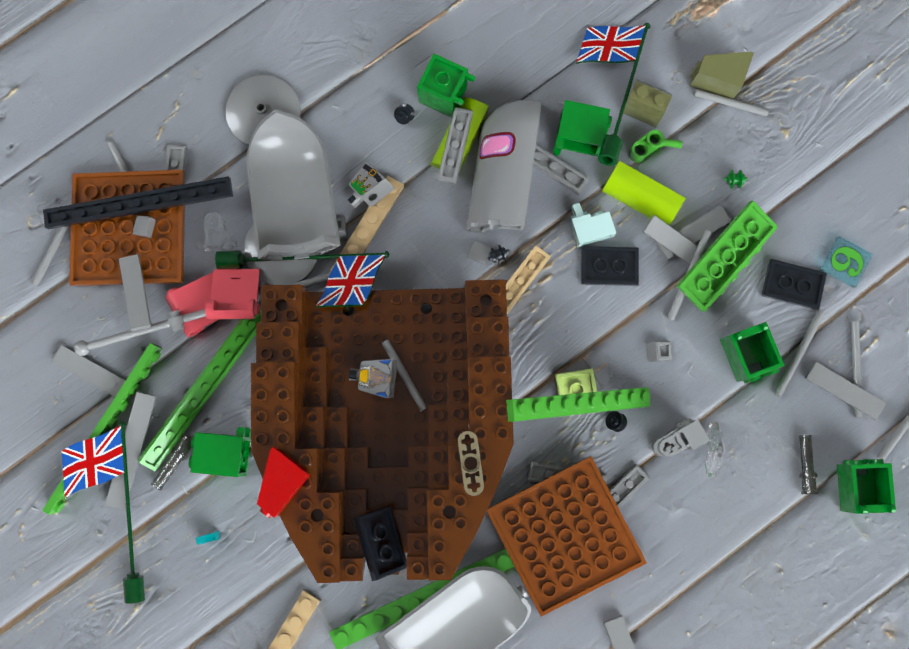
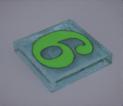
(846, 262)

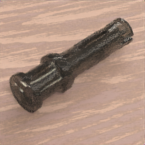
(178, 454)
(808, 475)

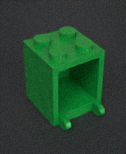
(443, 85)
(582, 128)
(749, 347)
(221, 453)
(866, 492)

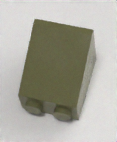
(721, 73)
(647, 103)

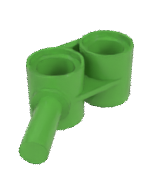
(648, 147)

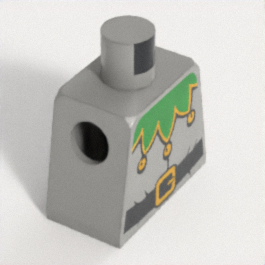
(369, 186)

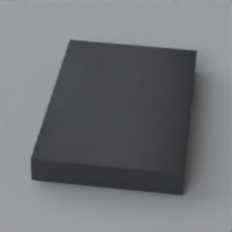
(610, 266)
(794, 284)
(381, 543)

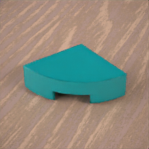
(208, 537)

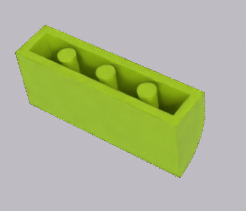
(479, 114)
(643, 193)

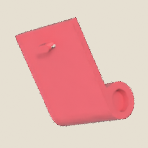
(234, 294)
(191, 299)

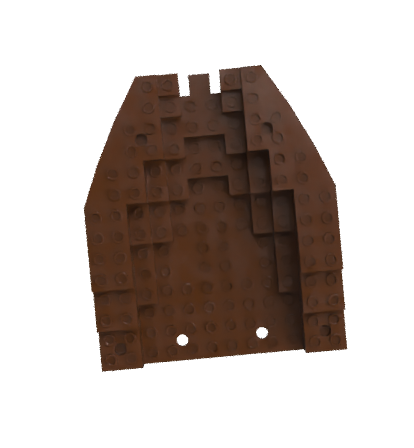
(378, 448)

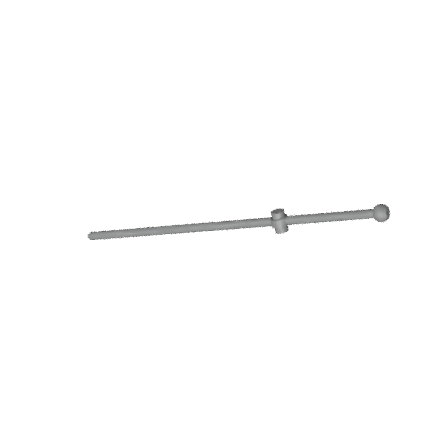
(175, 321)

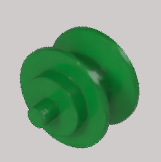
(735, 179)

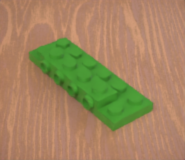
(727, 256)

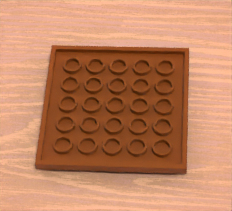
(100, 244)
(566, 536)

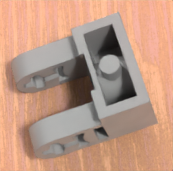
(687, 435)

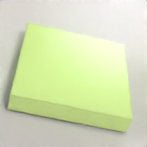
(575, 382)

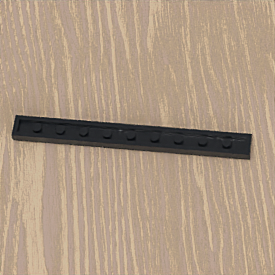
(138, 203)

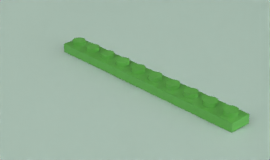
(199, 393)
(576, 404)
(110, 418)
(395, 610)

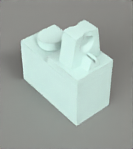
(590, 229)

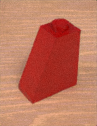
(280, 482)

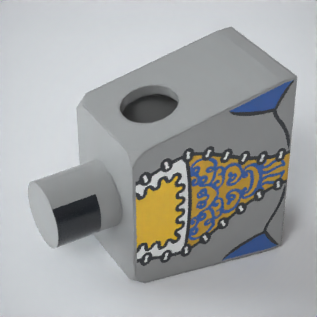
(376, 377)

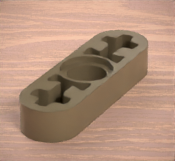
(479, 479)

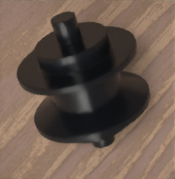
(404, 114)
(498, 255)
(616, 421)

